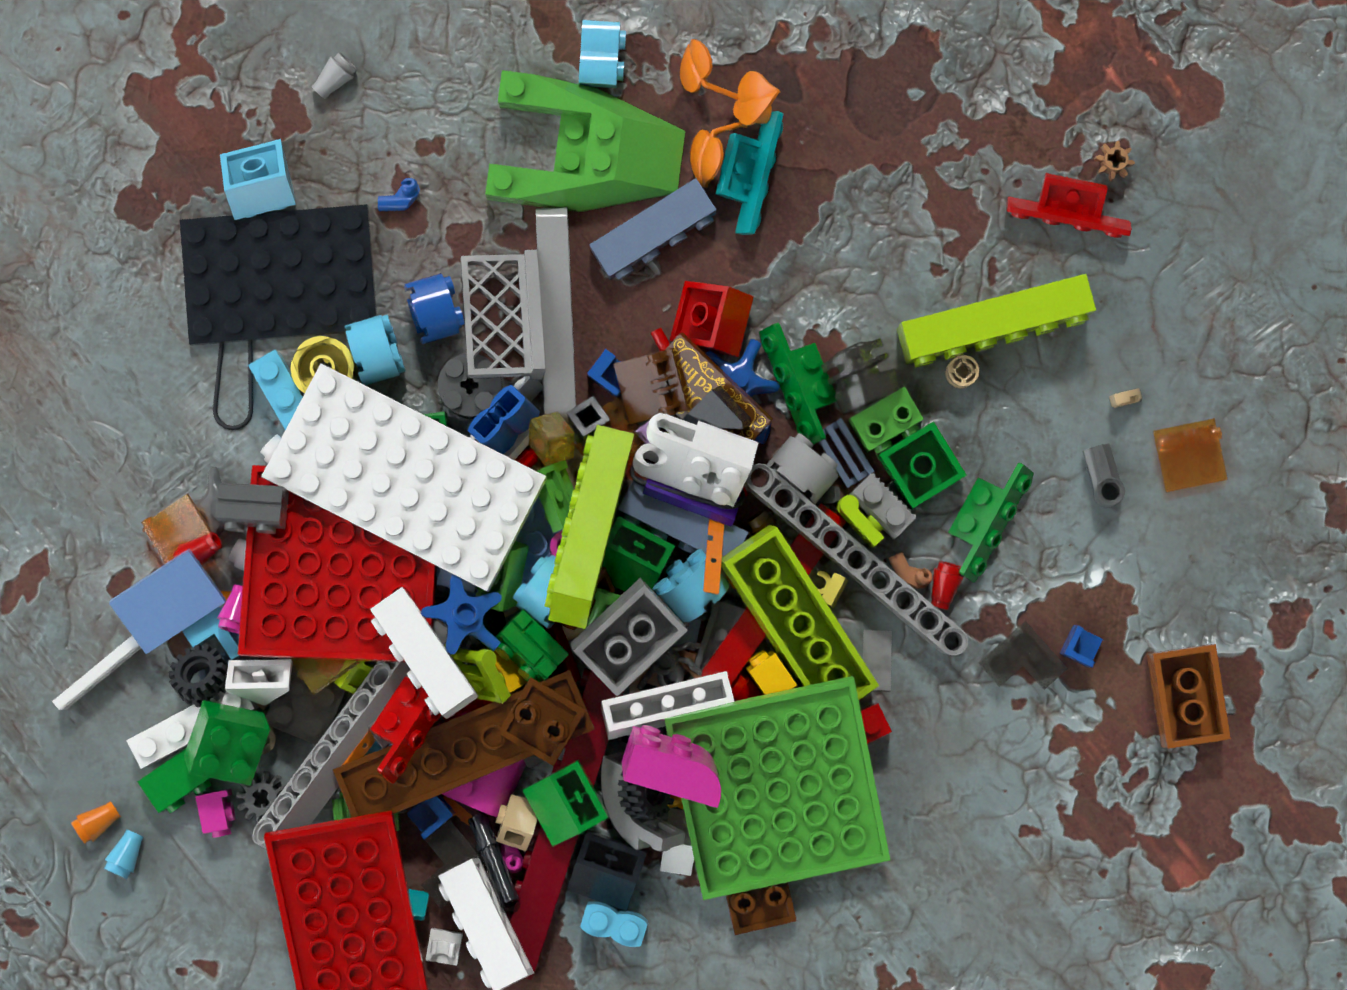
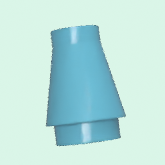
(124, 855)

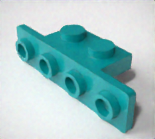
(747, 171)

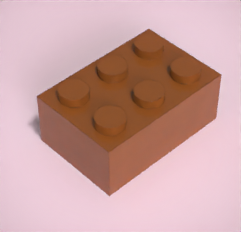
(1188, 696)

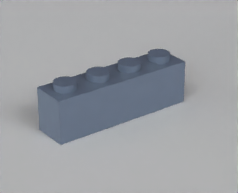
(653, 229)
(675, 522)

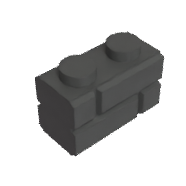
(252, 507)

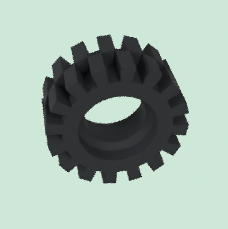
(189, 666)
(641, 807)

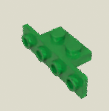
(800, 380)
(986, 516)

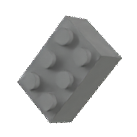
(628, 637)

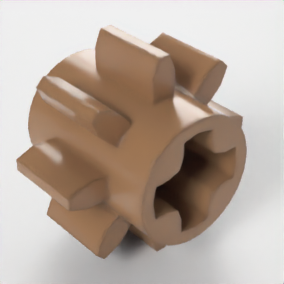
(1121, 156)

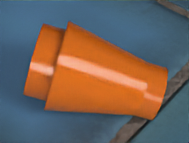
(94, 822)

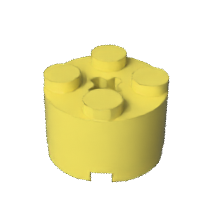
(320, 350)

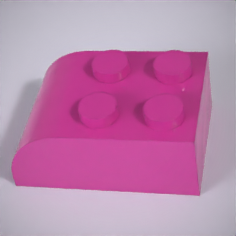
(671, 766)
(490, 790)

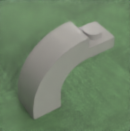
(635, 831)

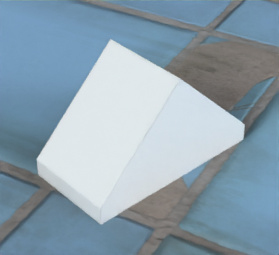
(259, 679)
(678, 858)

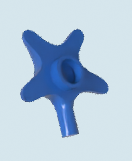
(742, 371)
(464, 616)

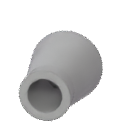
(334, 75)

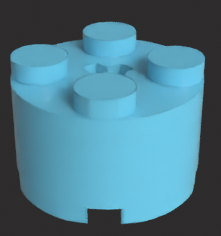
(375, 349)
(684, 587)
(533, 594)

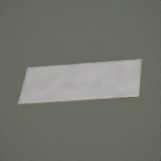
(877, 656)

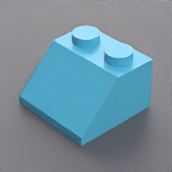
(257, 179)

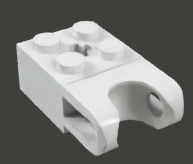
(696, 458)

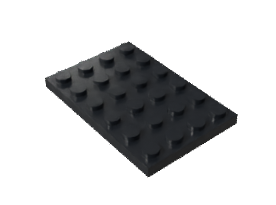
(277, 274)

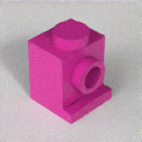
(216, 812)

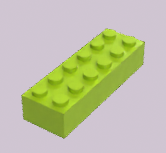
(996, 319)
(588, 526)
(794, 612)

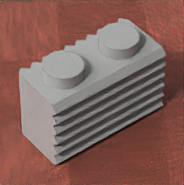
(883, 506)

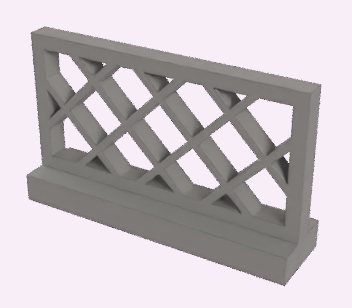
(530, 315)

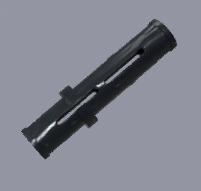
(493, 860)

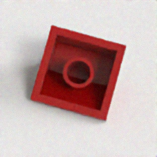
(713, 317)

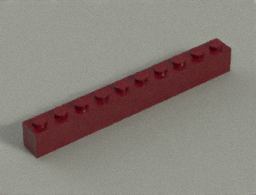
(548, 863)

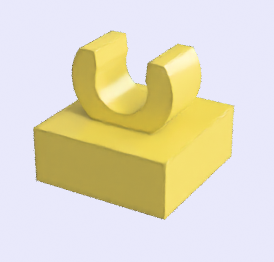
(833, 587)

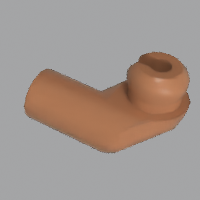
(914, 576)

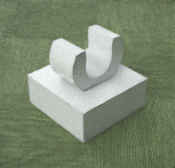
(444, 946)

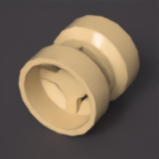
(960, 376)

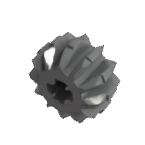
(251, 797)

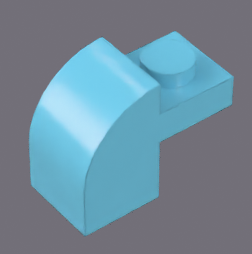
(207, 628)

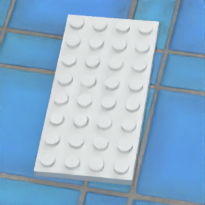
(404, 477)

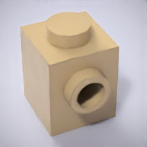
(516, 823)

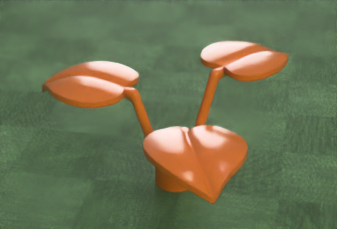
(751, 107)

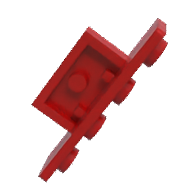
(1070, 203)
(404, 725)

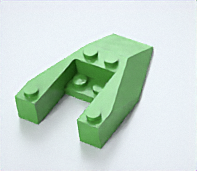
(603, 152)

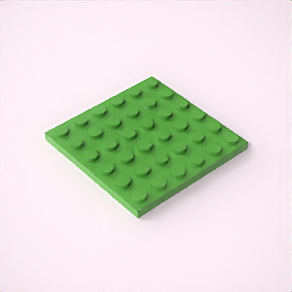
(792, 789)

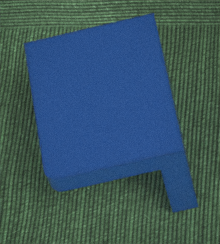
(604, 373)
(1081, 646)
(430, 814)

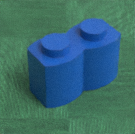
(504, 420)

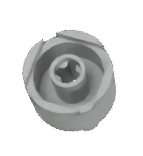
(804, 467)

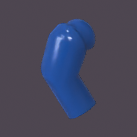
(402, 199)

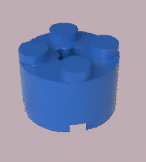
(433, 308)

